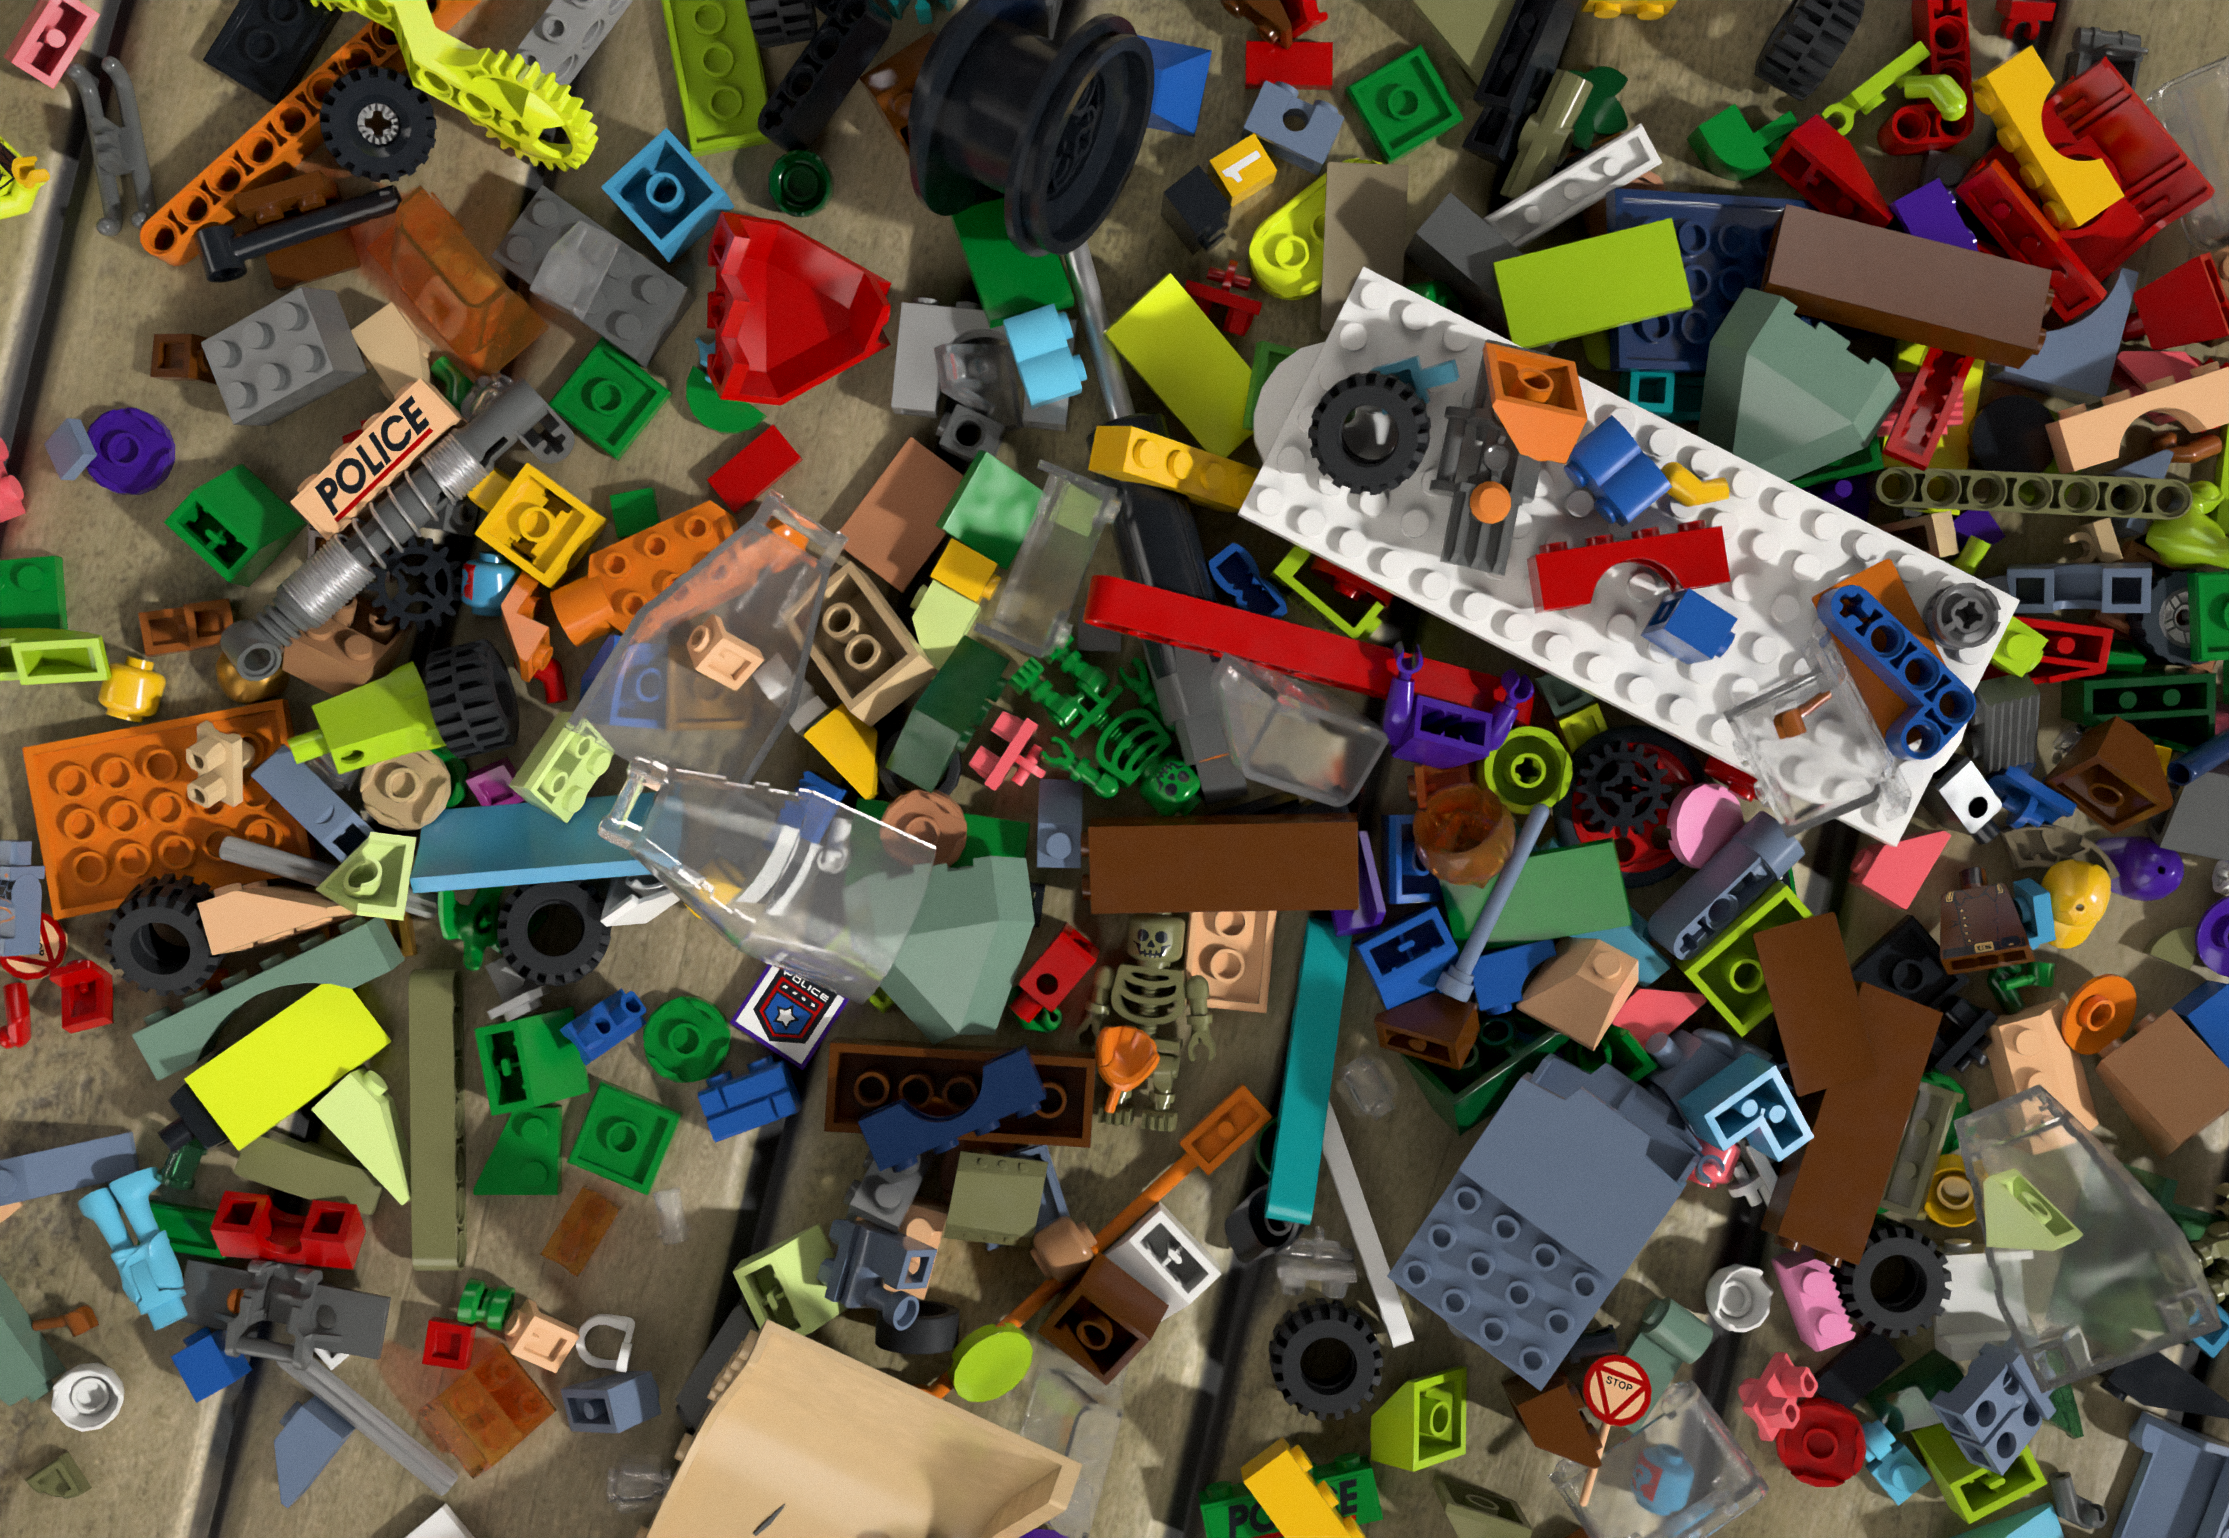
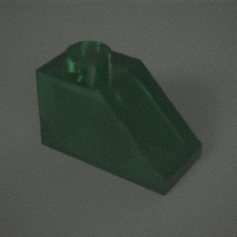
(1905, 1398)

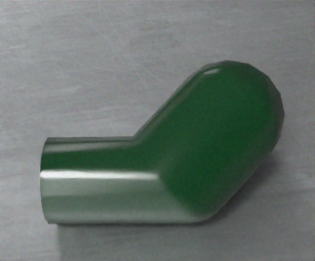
(2009, 1000)

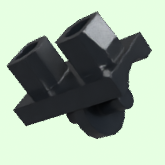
(1964, 1040)

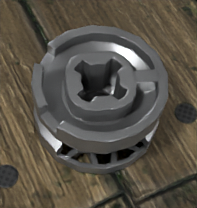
(1962, 616)

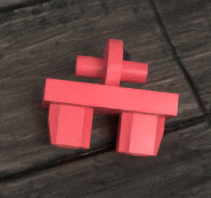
(1018, 735)
(1774, 1396)

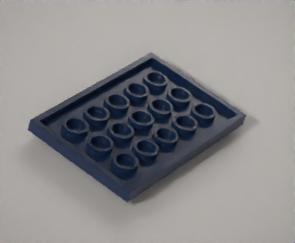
(1722, 253)

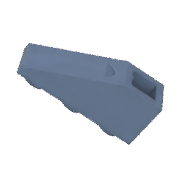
(312, 803)

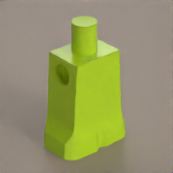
(371, 723)

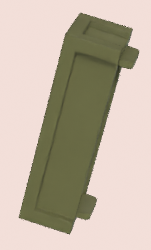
(1919, 1151)

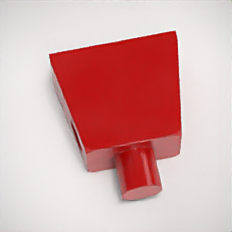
(2181, 307)
(1066, 959)

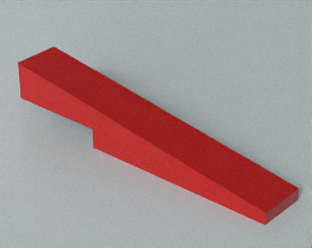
(1930, 398)

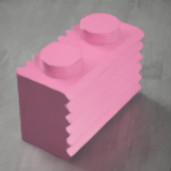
(1813, 1299)

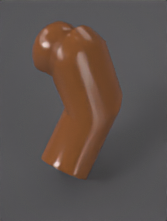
(2191, 451)

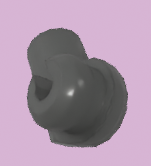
(2074, 1507)

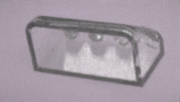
(1293, 733)

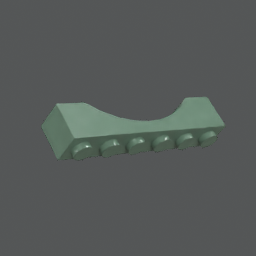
(347, 960)

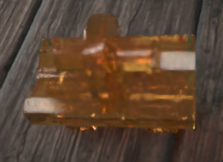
(581, 1230)

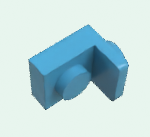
(2034, 911)

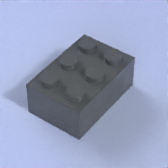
(284, 357)

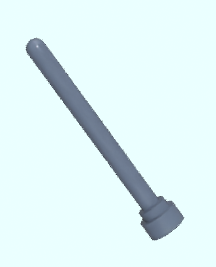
(1459, 977)

